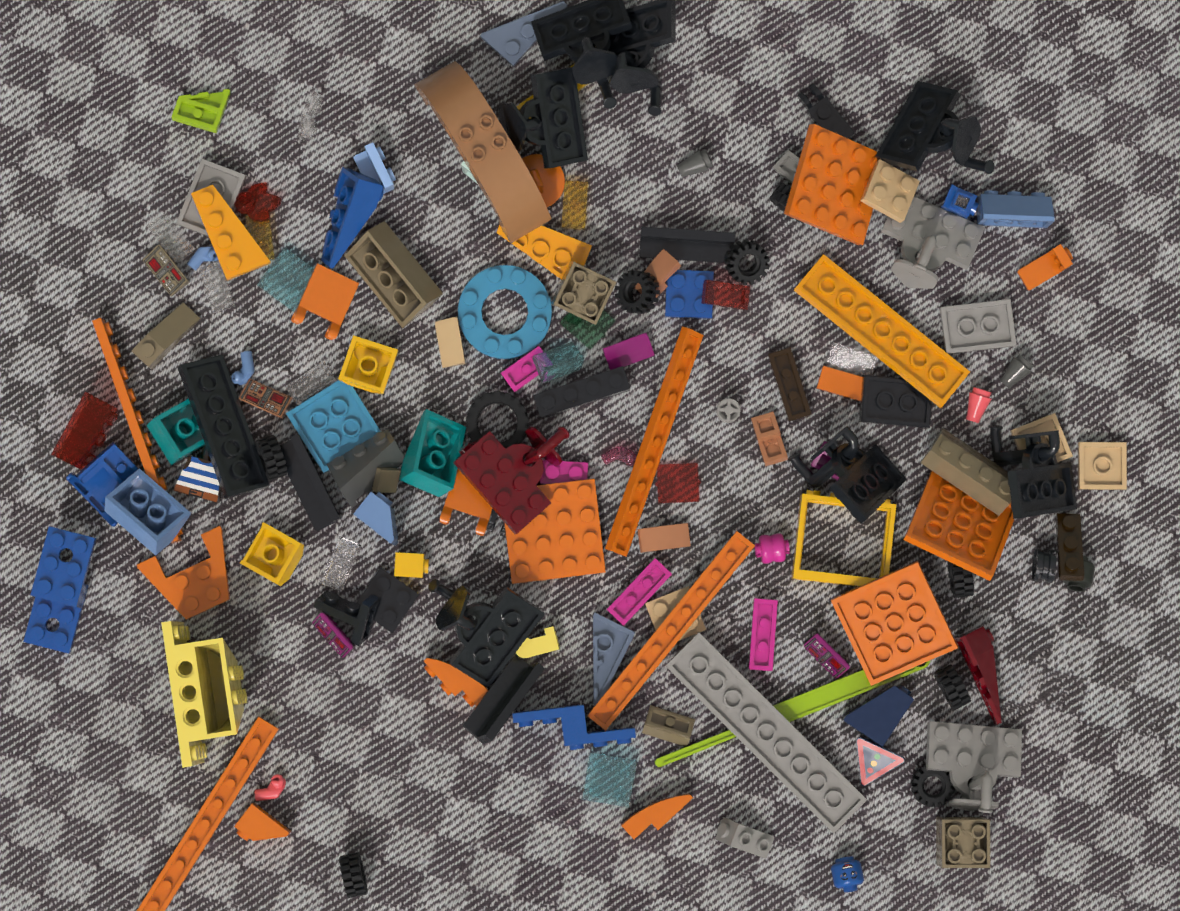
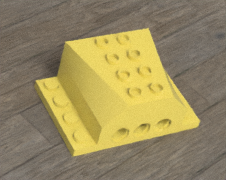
(203, 690)

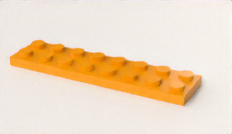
(882, 331)

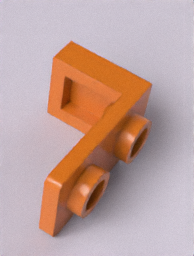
(1045, 267)

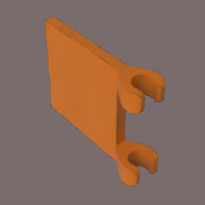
(327, 296)
(466, 500)

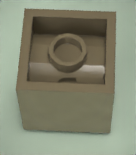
(583, 292)
(963, 842)

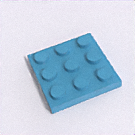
(333, 423)

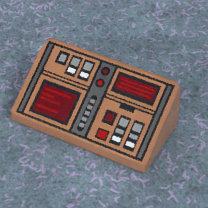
(265, 398)

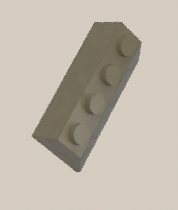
(393, 274)
(969, 471)

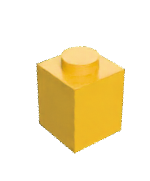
(410, 565)

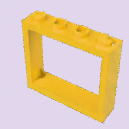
(814, 497)

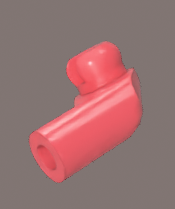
(273, 790)

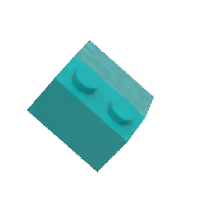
(177, 432)
(432, 453)

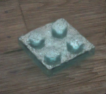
(287, 279)
(609, 779)

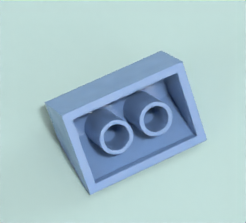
(1015, 210)
(146, 511)
(379, 516)

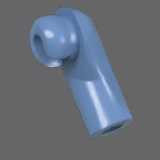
(202, 254)
(244, 374)

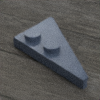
(518, 36)
(609, 648)

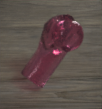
(619, 453)

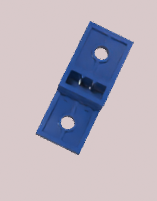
(59, 590)
(574, 726)

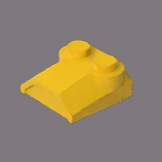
(368, 365)
(273, 555)

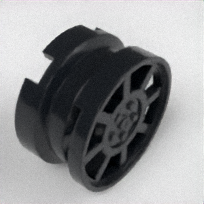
(1044, 565)

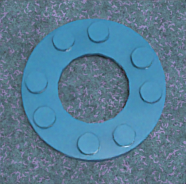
(509, 345)

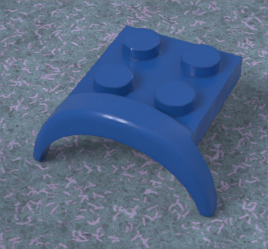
(102, 477)

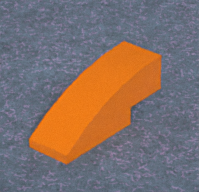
(656, 813)

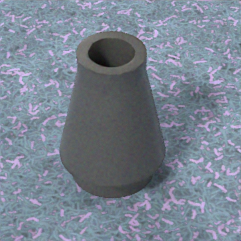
(696, 163)
(1016, 371)

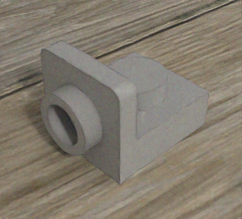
(787, 166)

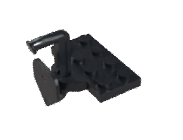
(651, 27)
(585, 36)
(554, 119)
(931, 127)
(864, 478)
(1041, 483)
(493, 634)

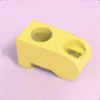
(539, 645)

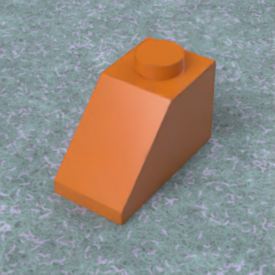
(259, 825)

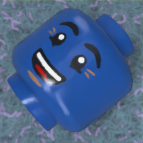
(847, 874)

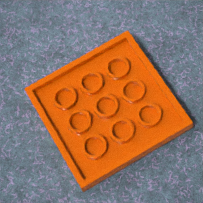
(831, 184)
(959, 528)
(562, 538)
(894, 623)

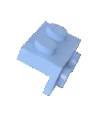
(370, 164)

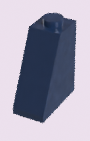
(880, 714)

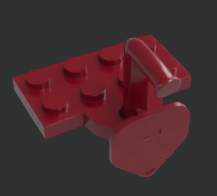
(506, 478)

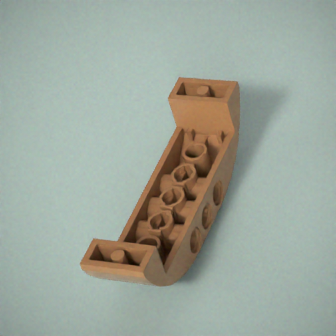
(485, 149)

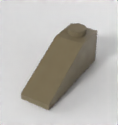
(165, 336)

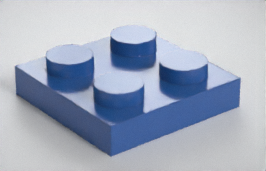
(685, 295)

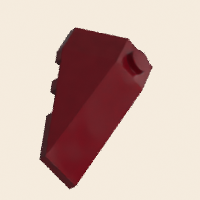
(979, 656)

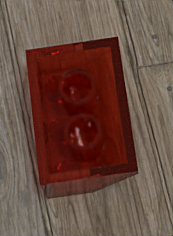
(85, 431)

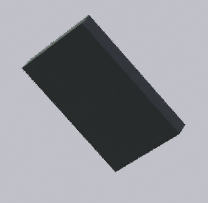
(893, 403)

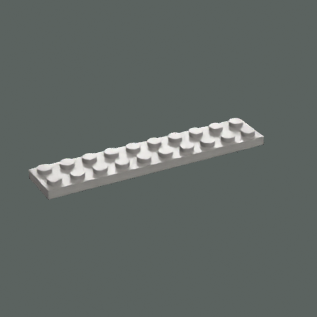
(766, 732)

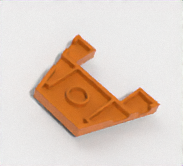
(198, 586)

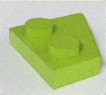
(202, 110)

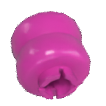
(772, 548)

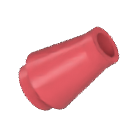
(977, 404)

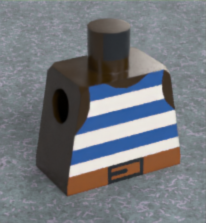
(199, 478)

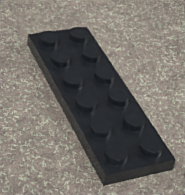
(223, 426)

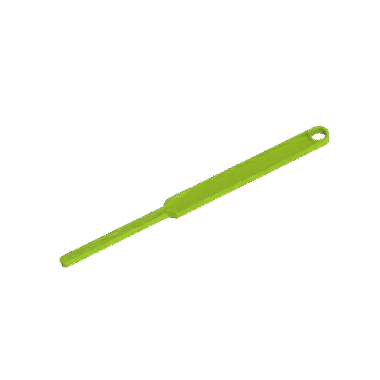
(798, 707)

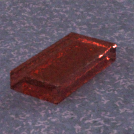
(725, 295)

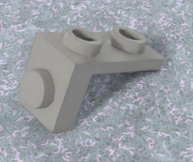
(744, 838)

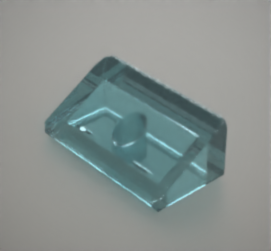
(558, 362)

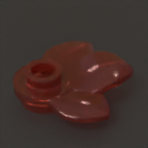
(257, 202)

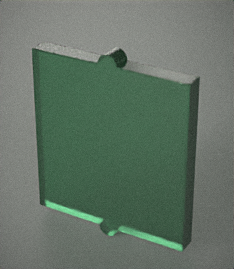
(585, 331)

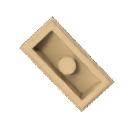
(450, 342)

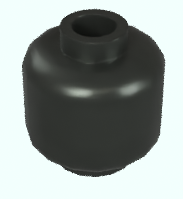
(1081, 586)

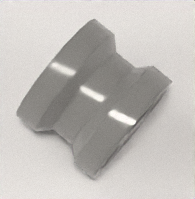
(728, 406)

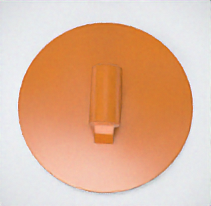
(548, 180)

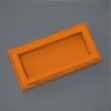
(840, 383)

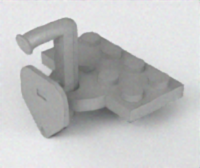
(934, 238)
(974, 760)

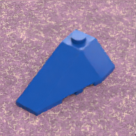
(355, 204)

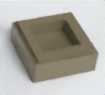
(386, 480)

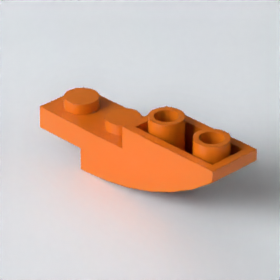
(455, 681)

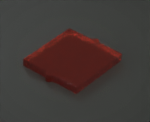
(678, 483)

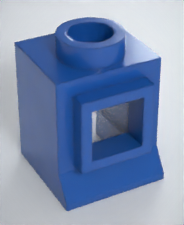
(960, 202)

